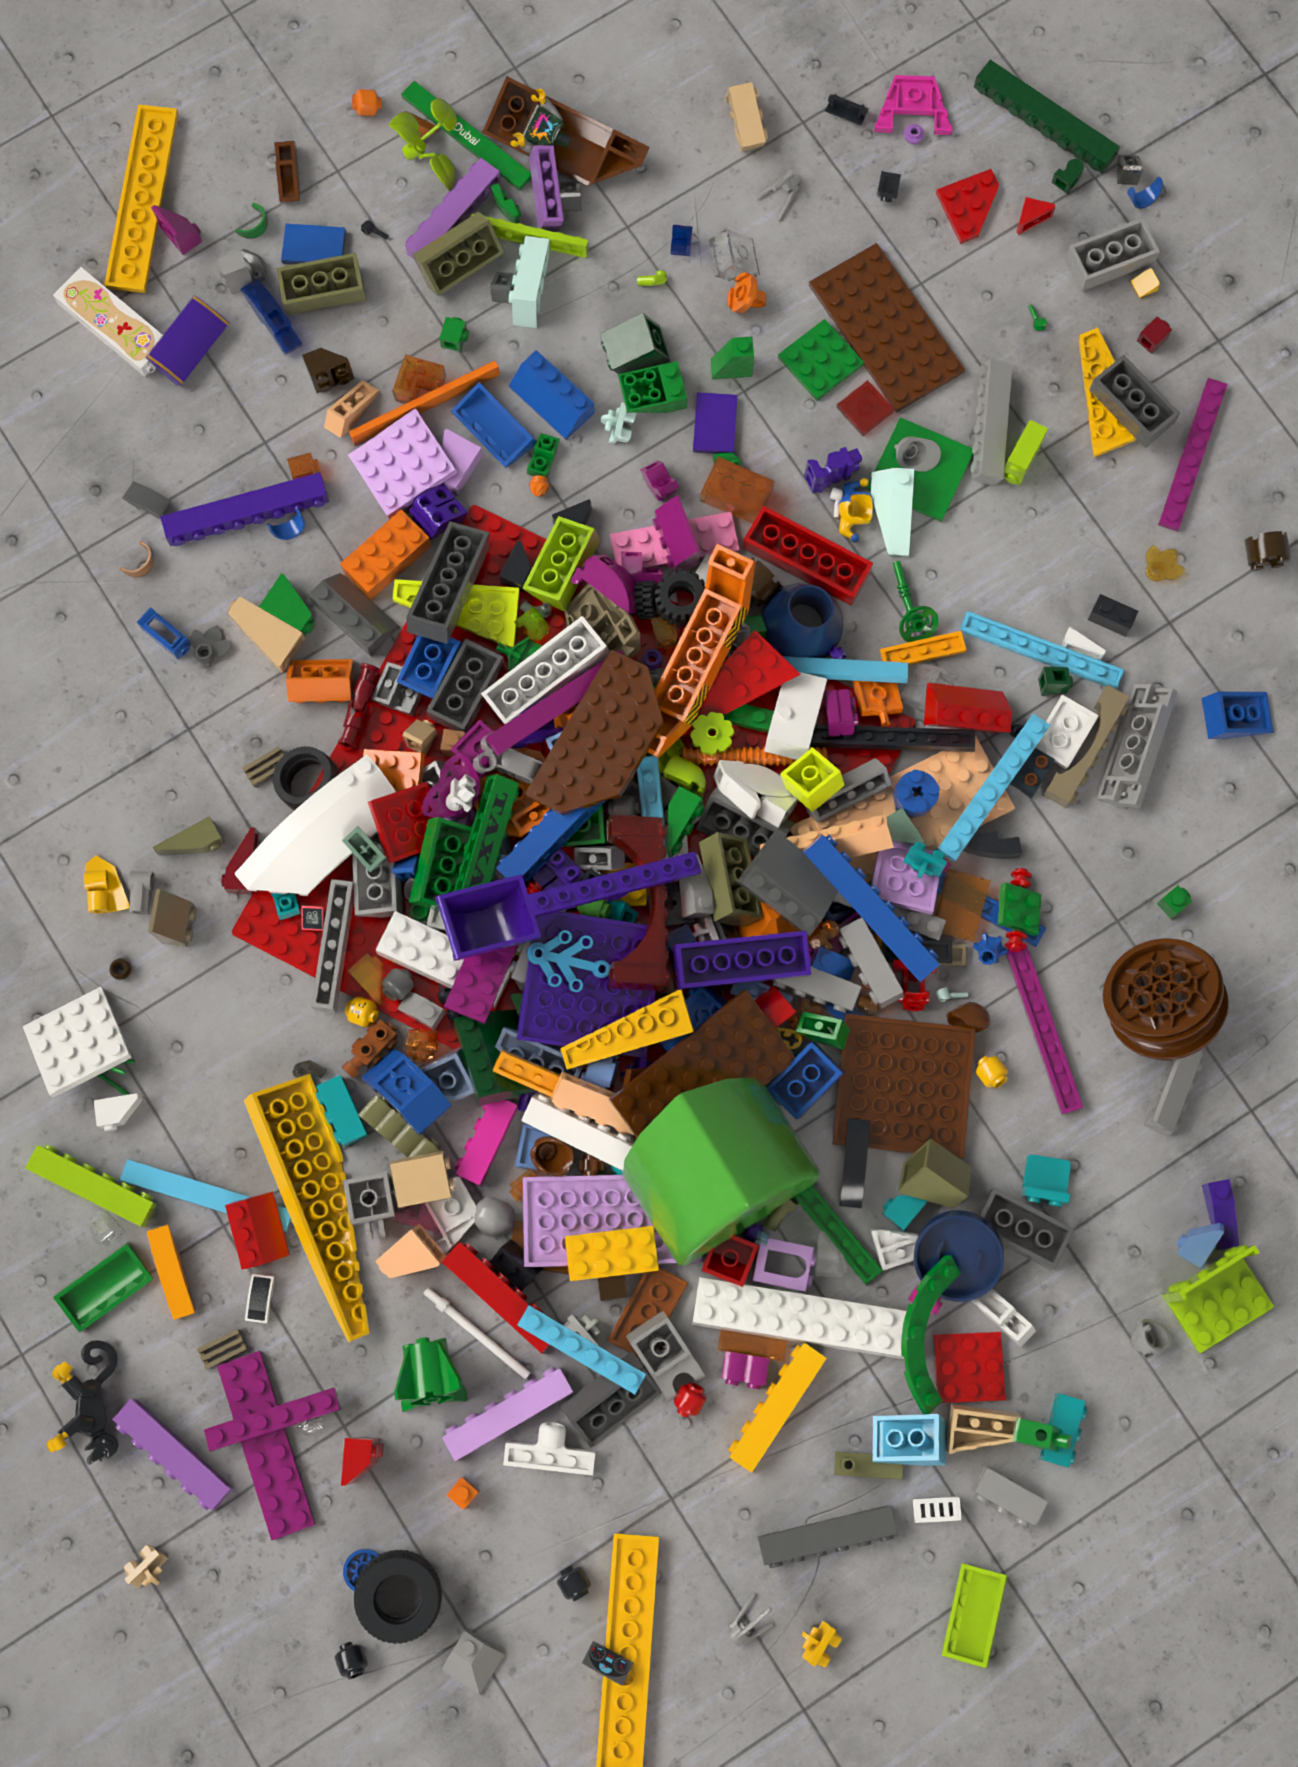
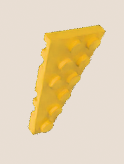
(1105, 429)

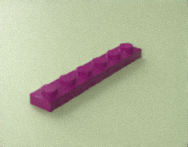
(272, 1419)

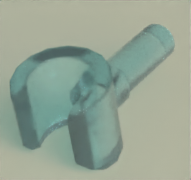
(761, 1238)

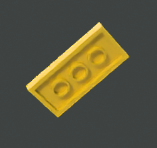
(611, 1253)

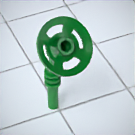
(915, 619)

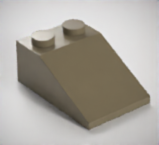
(172, 919)

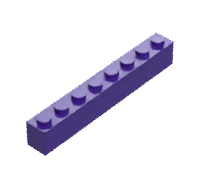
(244, 509)

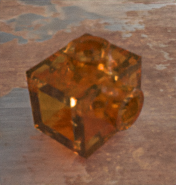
(421, 1044)

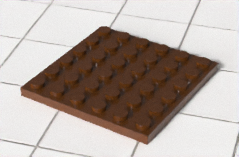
(907, 1082)

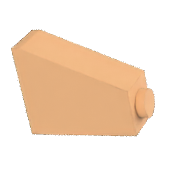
(411, 1254)

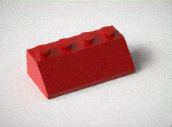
(967, 708)

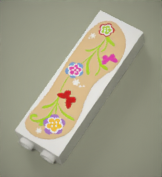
(109, 319)

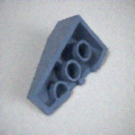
(542, 1054)
(449, 1075)

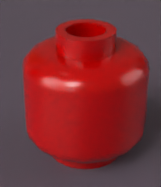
(690, 1399)

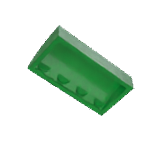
(103, 1287)

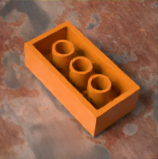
(385, 554)

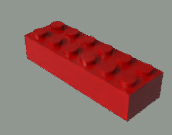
(807, 555)
(492, 1289)

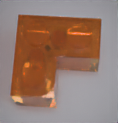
(417, 375)

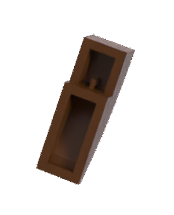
(287, 171)

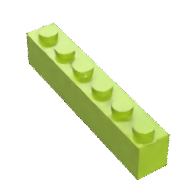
(92, 1186)

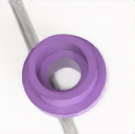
(911, 138)

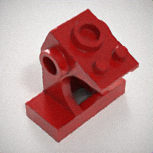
(911, 1001)

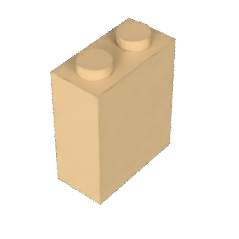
(422, 1178)

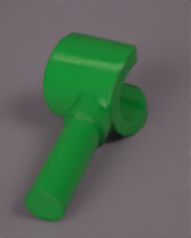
(1038, 323)

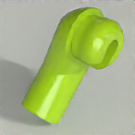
(652, 280)

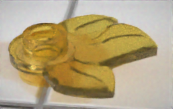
(1164, 563)

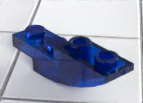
(271, 316)

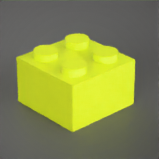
(812, 779)

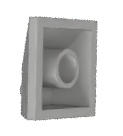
(473, 1661)

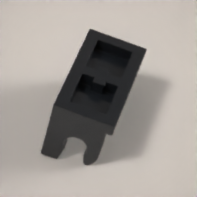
(510, 1263)

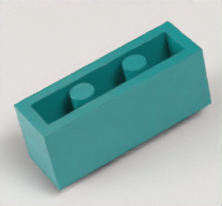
(341, 1111)
(1066, 1415)

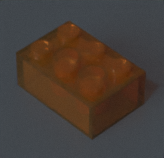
(736, 490)

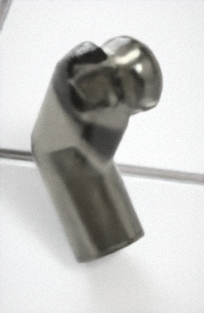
(306, 1067)

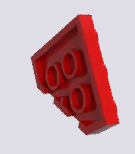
(968, 203)

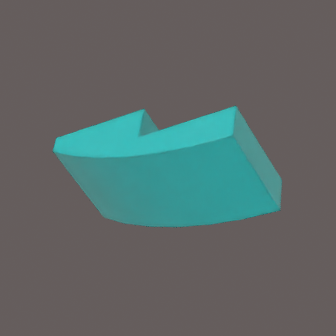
(286, 905)

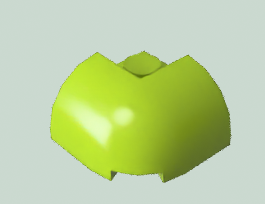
(686, 774)

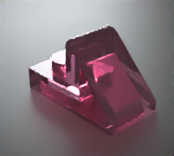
(424, 1218)

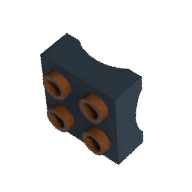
(1032, 772)

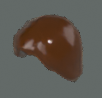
(969, 1015)
(552, 1156)

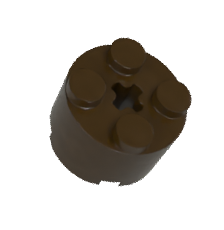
(1267, 549)
(763, 585)

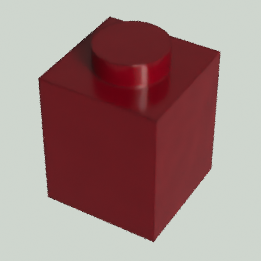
(1154, 334)

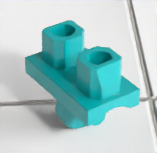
(925, 862)

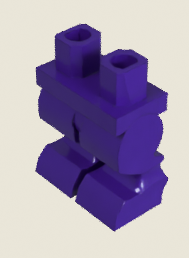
(838, 466)

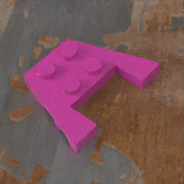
(914, 97)

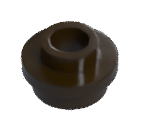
(114, 969)

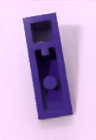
(1222, 1210)

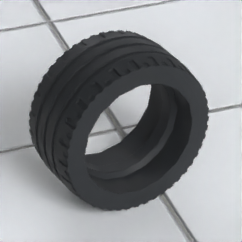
(291, 764)

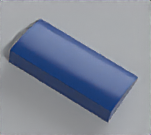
(493, 426)

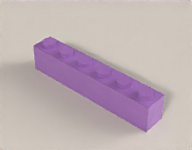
(456, 205)
(173, 1454)

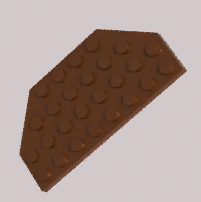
(601, 740)

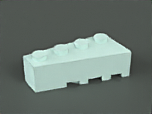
(529, 281)

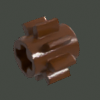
(590, 1165)

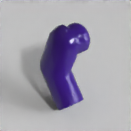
(524, 1101)

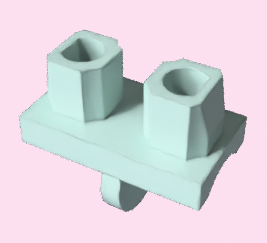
(618, 433)

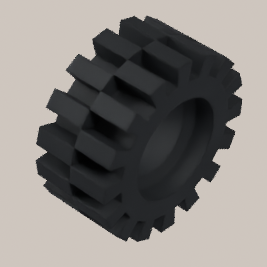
(645, 599)

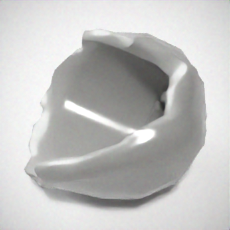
(494, 1217)

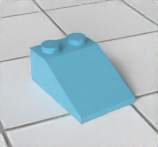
(909, 1439)

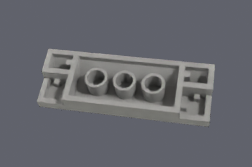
(1137, 746)

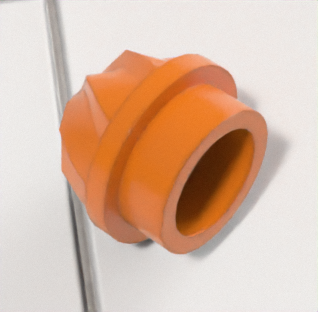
(539, 485)

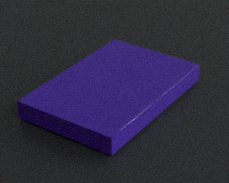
(715, 423)

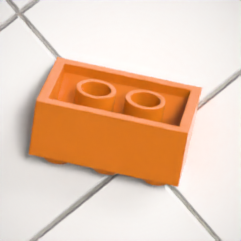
(320, 680)

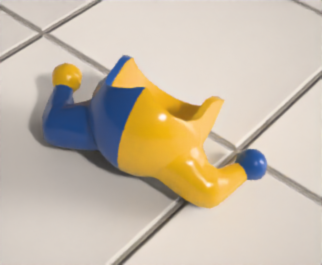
(854, 508)

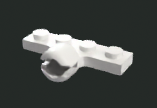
(550, 1453)

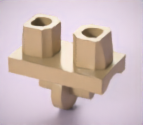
(147, 1570)

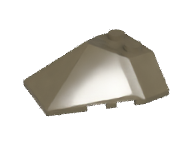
(607, 619)

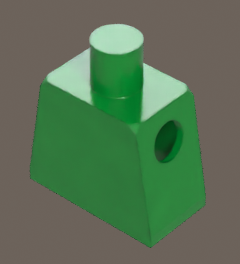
(1040, 1435)

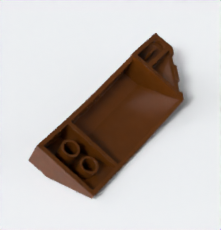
(594, 150)

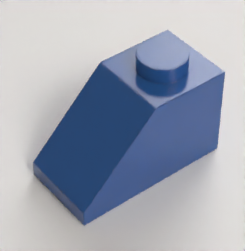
(406, 867)
(832, 963)

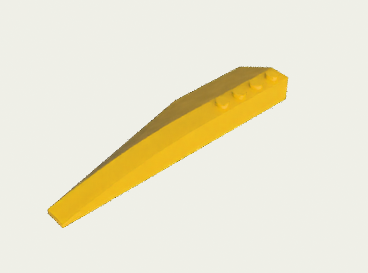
(311, 1182)

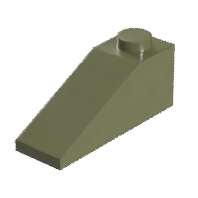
(195, 839)

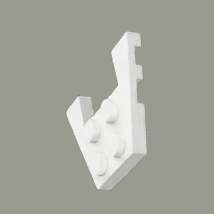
(452, 1215)

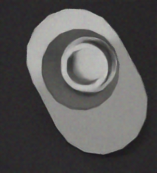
(917, 453)

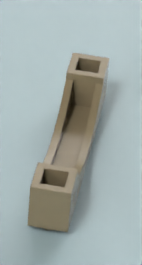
(1108, 707)

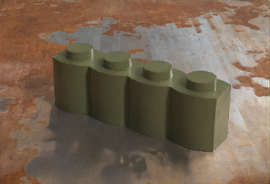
(395, 1129)

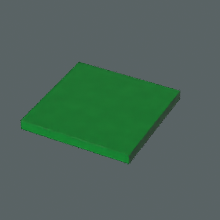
(931, 488)

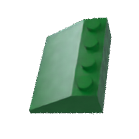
(439, 861)

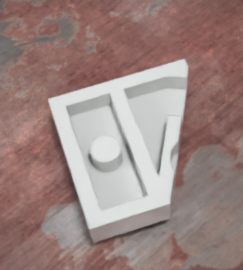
(893, 1247)

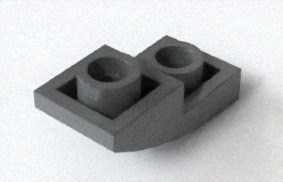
(146, 498)

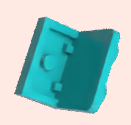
(1046, 1180)

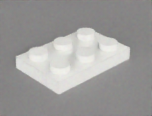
(1067, 732)

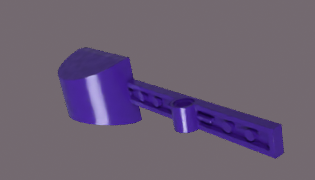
(504, 913)

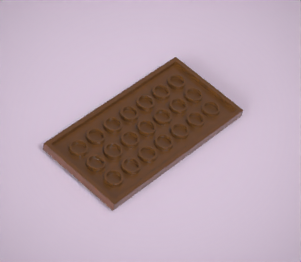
(886, 327)
(728, 1045)

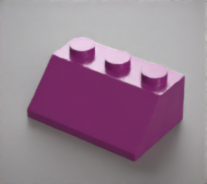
(676, 535)

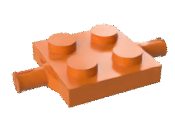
(878, 699)

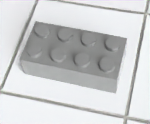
(1112, 254)

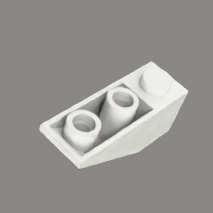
(735, 790)

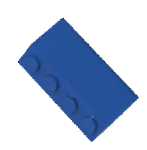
(551, 395)

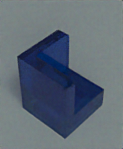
(681, 240)

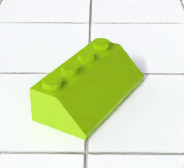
(561, 555)

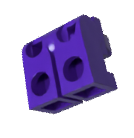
(435, 513)
(558, 872)

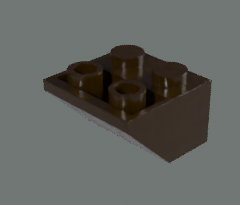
(327, 369)

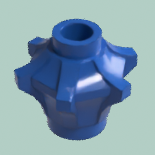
(989, 949)

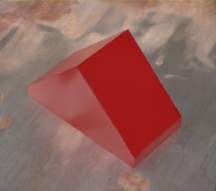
(1034, 213)

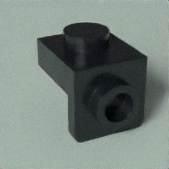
(888, 186)

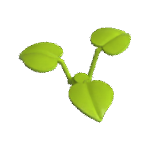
(407, 128)

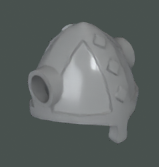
(1150, 1338)

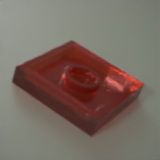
(865, 408)

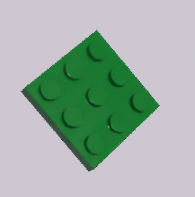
(820, 359)

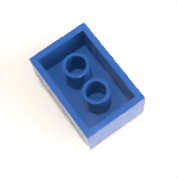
(805, 1080)

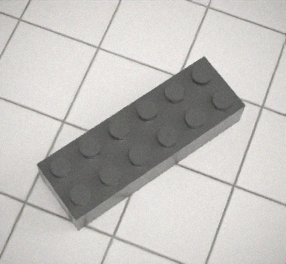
(448, 582)

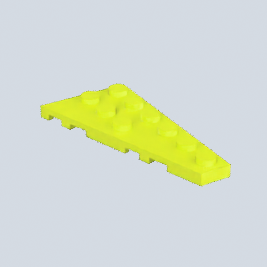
(487, 612)

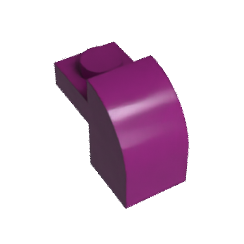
(659, 480)
(633, 564)

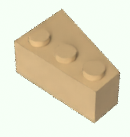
(746, 116)
(978, 1427)

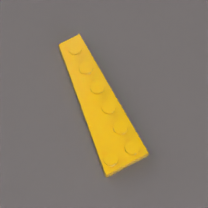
(646, 1026)

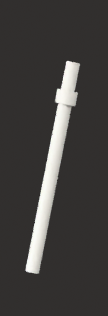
(443, 1304)

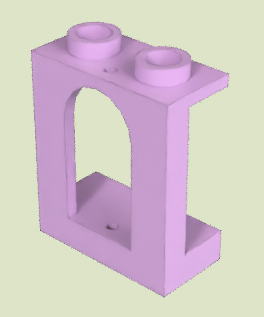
(799, 1283)

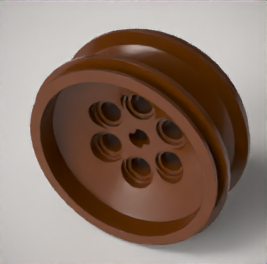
(1186, 1024)

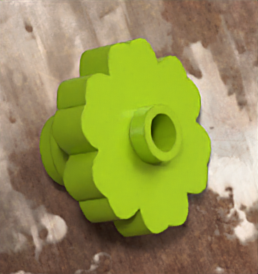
(712, 723)

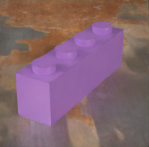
(546, 188)

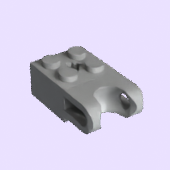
(669, 1358)

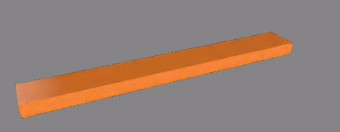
(426, 401)

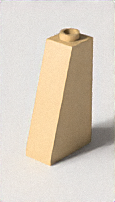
(269, 634)

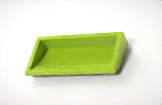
(974, 1615)

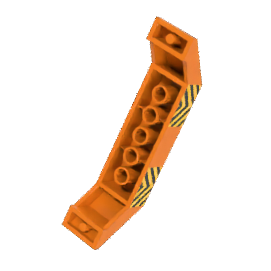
(703, 644)

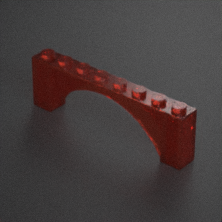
(646, 965)

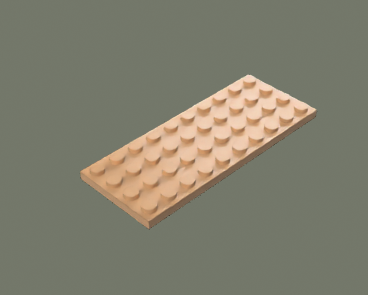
(959, 780)

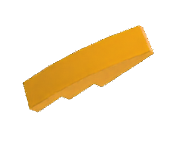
(170, 1271)

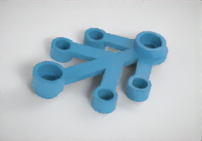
(565, 960)

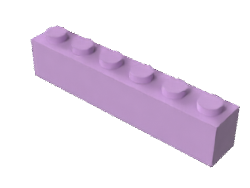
(507, 1414)

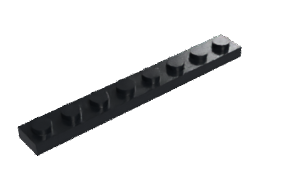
(897, 739)

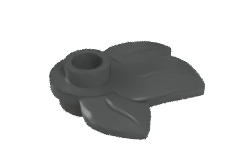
(211, 642)

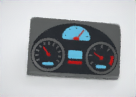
(607, 1663)

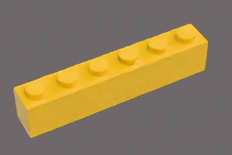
(777, 1407)

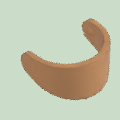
(145, 569)

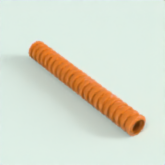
(747, 756)

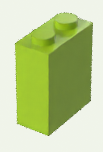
(1024, 452)

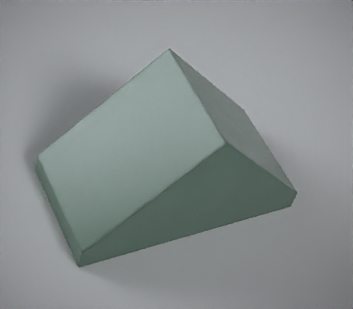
(364, 849)

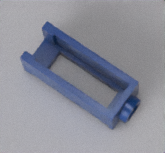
(178, 647)

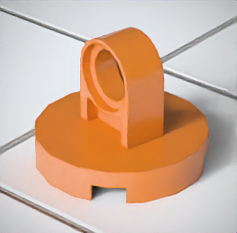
(745, 294)

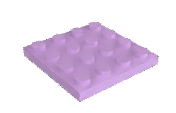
(402, 463)

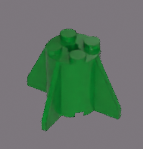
(428, 1375)

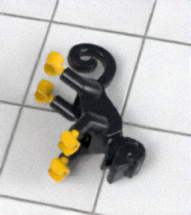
(90, 1411)

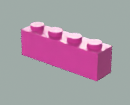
(486, 1141)

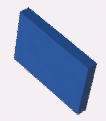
(311, 243)

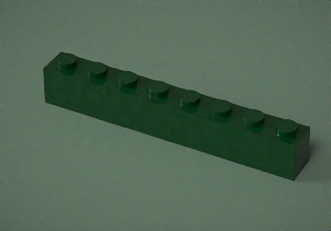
(1046, 116)

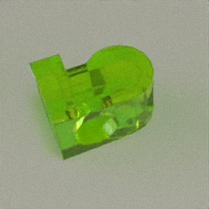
(534, 623)

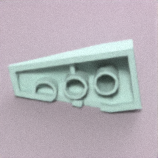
(893, 504)

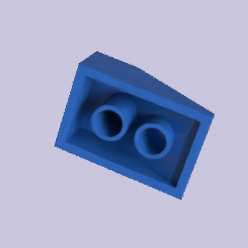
(428, 664)
(1237, 714)

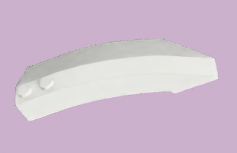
(310, 839)

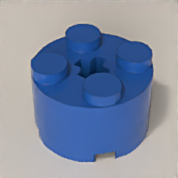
(921, 783)

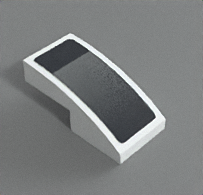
(259, 1297)

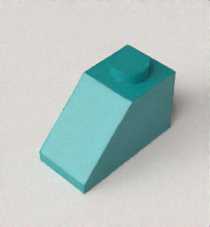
(902, 1210)

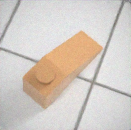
(349, 409)

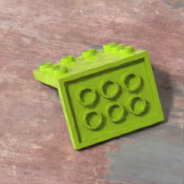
(1218, 1299)

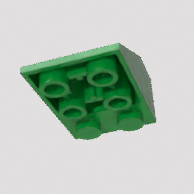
(654, 389)

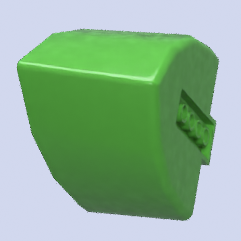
(716, 1165)

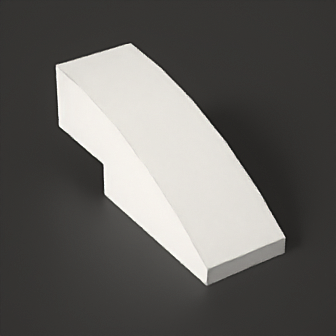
(1005, 1317)

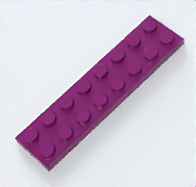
(269, 1455)

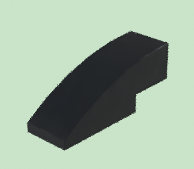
(989, 846)

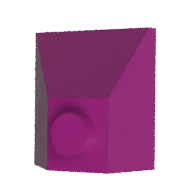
(178, 229)

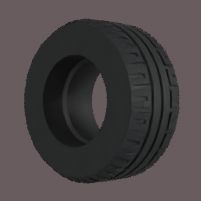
(405, 1628)

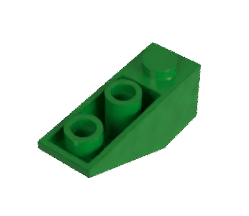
(681, 814)

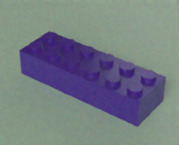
(741, 960)

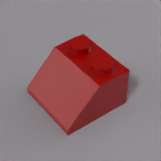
(731, 1260)

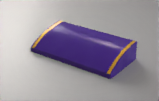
(187, 340)

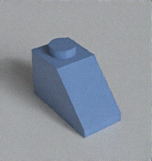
(1199, 1243)

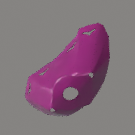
(457, 771)

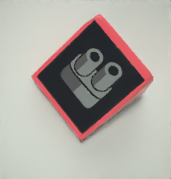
(313, 918)

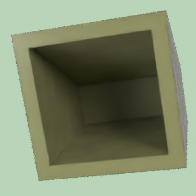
(935, 1176)

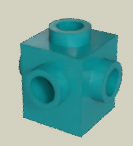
(622, 912)

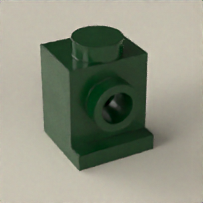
(1055, 680)

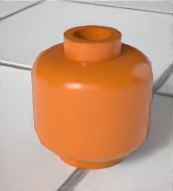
(366, 102)

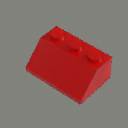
(257, 1230)
(359, 1456)

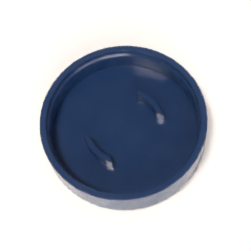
(971, 1244)

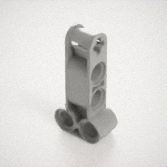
(508, 762)

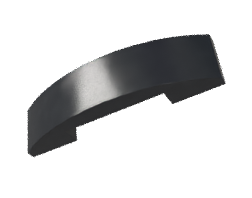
(854, 1163)

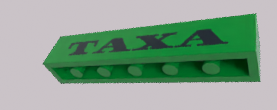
(487, 832)

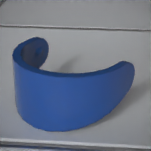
(1147, 196)
(289, 529)

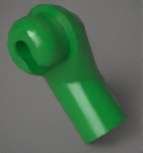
(729, 457)

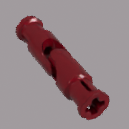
(362, 692)

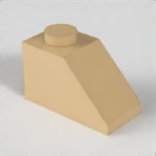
(420, 736)

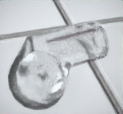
(308, 1428)

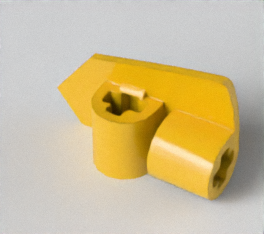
(104, 887)

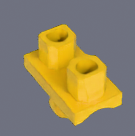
(817, 1642)

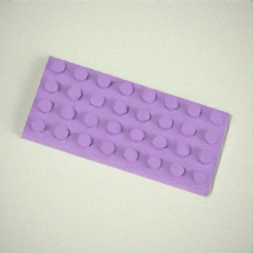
(575, 1207)

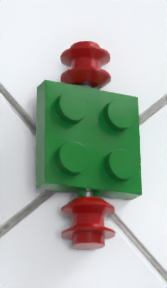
(1019, 909)

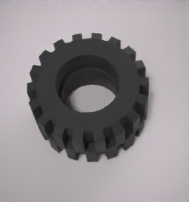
(669, 585)

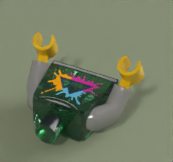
(543, 127)

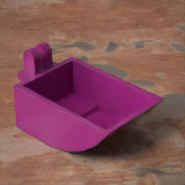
(609, 580)

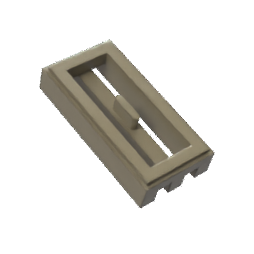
(259, 761)
(204, 1357)

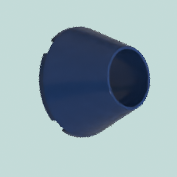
(793, 638)

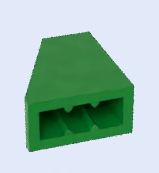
(734, 359)
(287, 606)

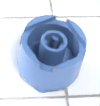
(602, 1072)

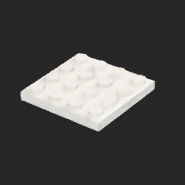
(76, 1042)

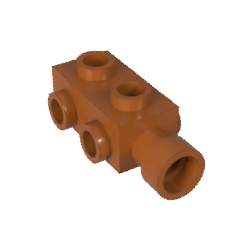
(376, 1045)

